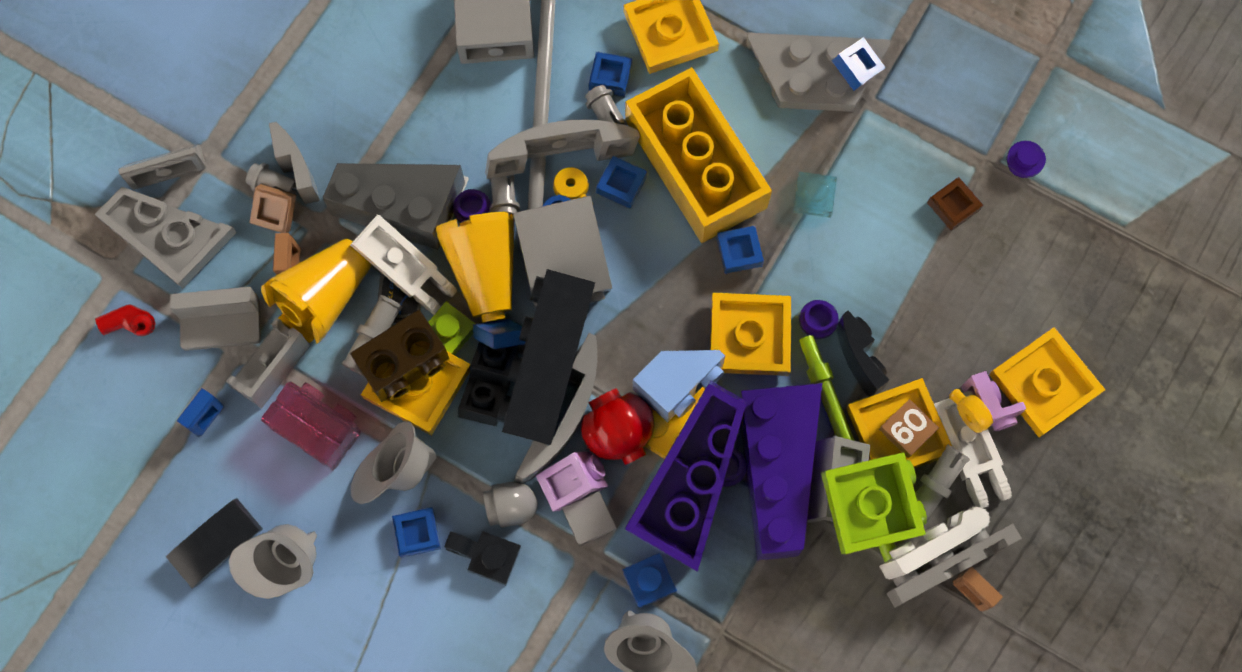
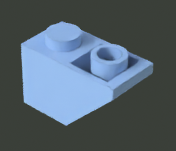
(675, 378)

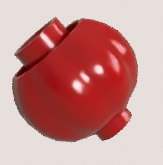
(618, 426)

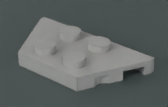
(803, 72)

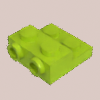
(874, 503)

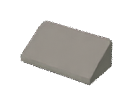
(163, 167)

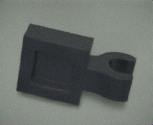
(490, 556)

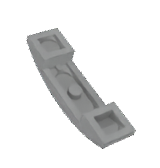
(558, 137)
(542, 455)

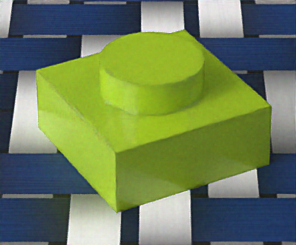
(451, 327)

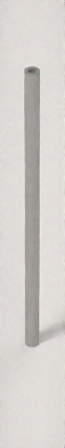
(542, 98)

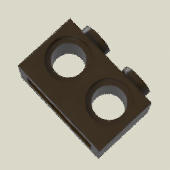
(394, 347)

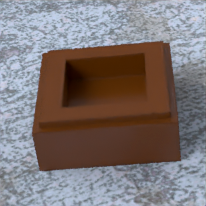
(955, 203)

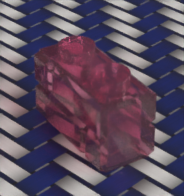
(311, 424)

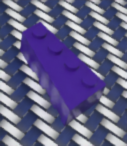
(779, 456)
(687, 486)

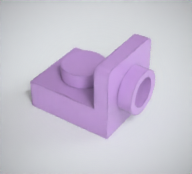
(990, 395)
(572, 479)

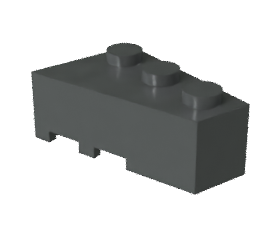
(404, 195)

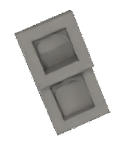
(290, 160)

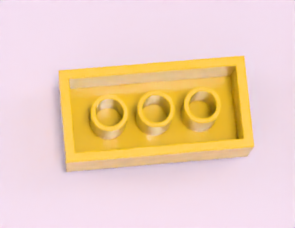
(697, 155)

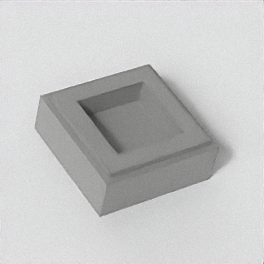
(589, 519)

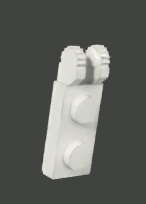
(401, 262)
(979, 449)
(937, 541)

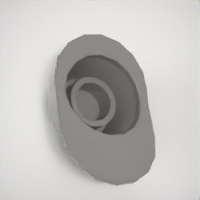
(394, 464)
(274, 561)
(646, 645)

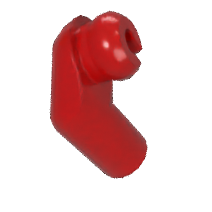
(127, 317)

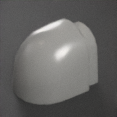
(510, 504)

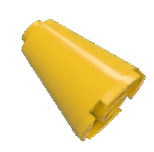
(482, 261)
(317, 289)

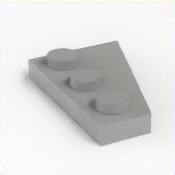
(167, 237)
(948, 564)

